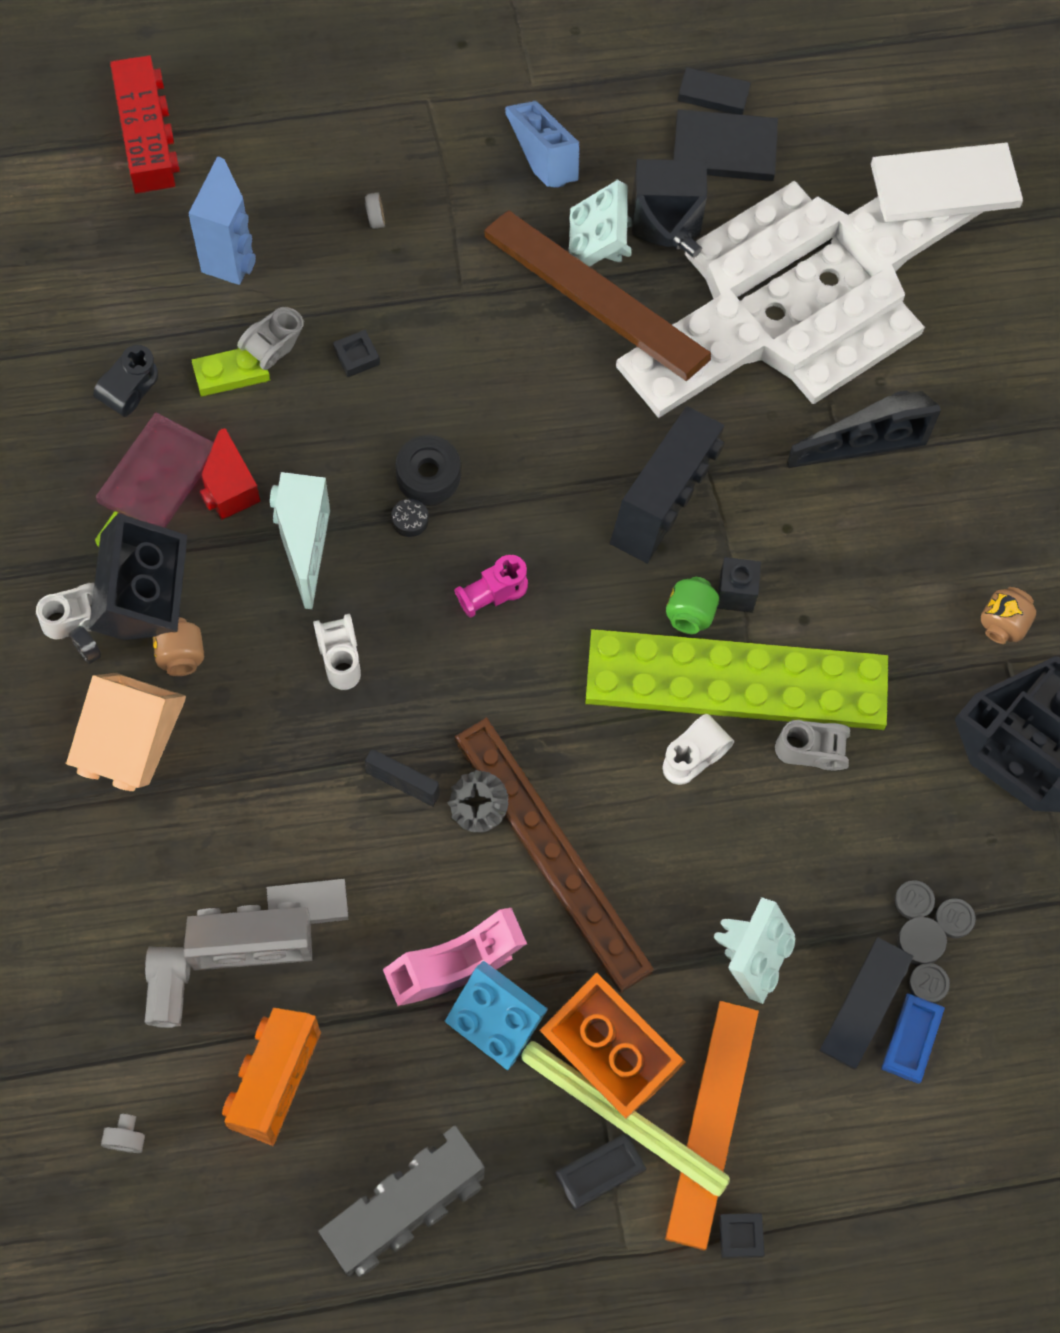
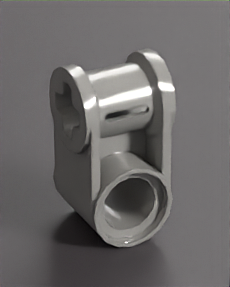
(272, 336)
(822, 745)

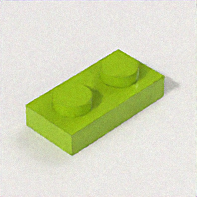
(228, 371)

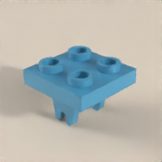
(495, 1015)

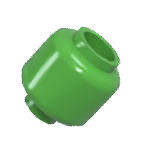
(692, 605)

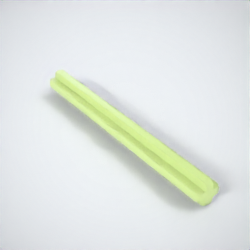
(635, 1125)

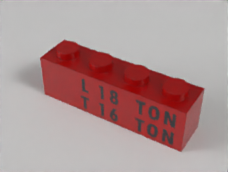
(143, 124)

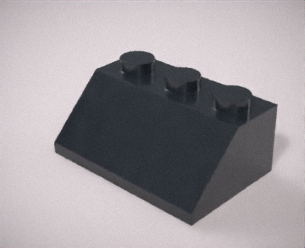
(137, 579)

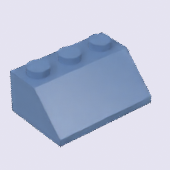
(222, 227)

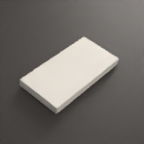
(946, 182)

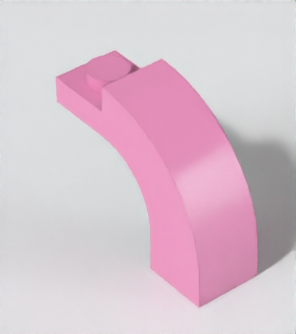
(450, 965)

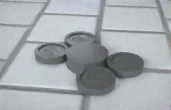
(927, 937)

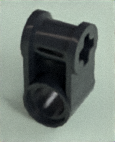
(127, 381)

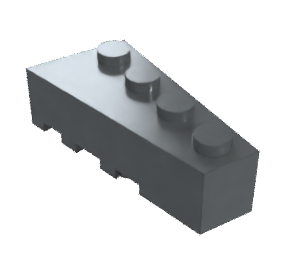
(404, 1204)

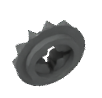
(490, 813)

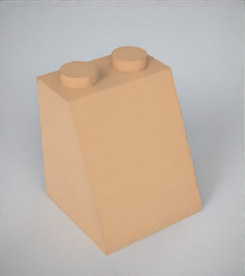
(123, 730)

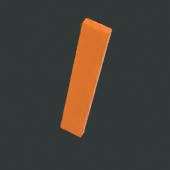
(713, 1121)

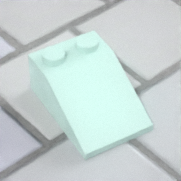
(302, 518)

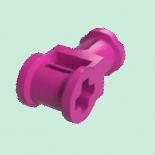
(495, 585)

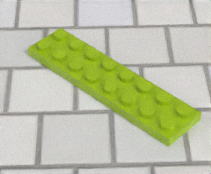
(737, 679)

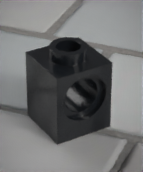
(739, 584)

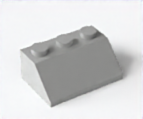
(248, 937)

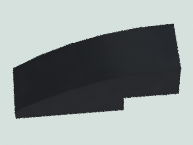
(866, 1003)

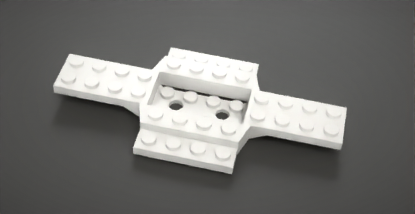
(826, 329)

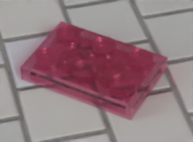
(156, 472)

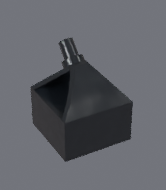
(669, 202)

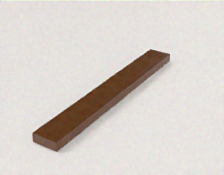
(598, 296)
(557, 859)

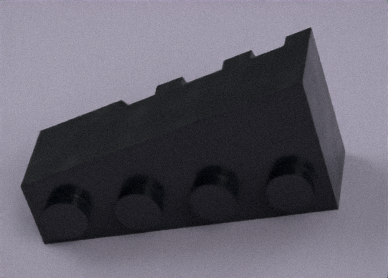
(666, 484)

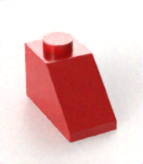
(227, 479)

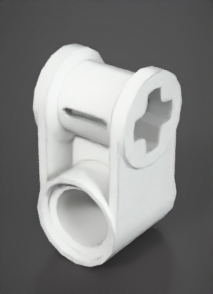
(73, 604)
(338, 646)
(699, 746)

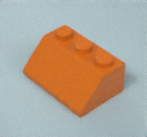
(612, 1046)
(272, 1074)

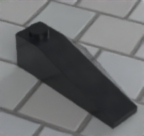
(885, 426)

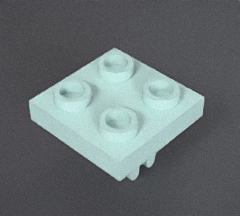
(601, 225)
(757, 948)

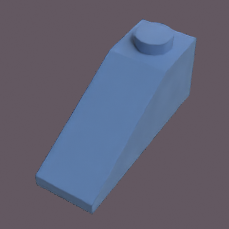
(546, 143)

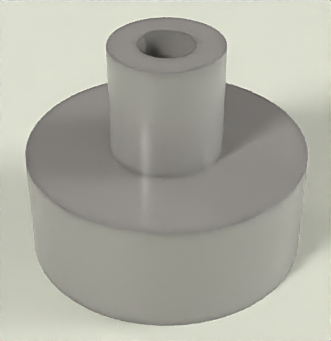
(123, 1137)

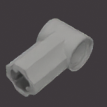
(167, 975)

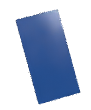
(913, 1038)

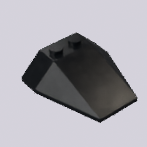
(1015, 735)

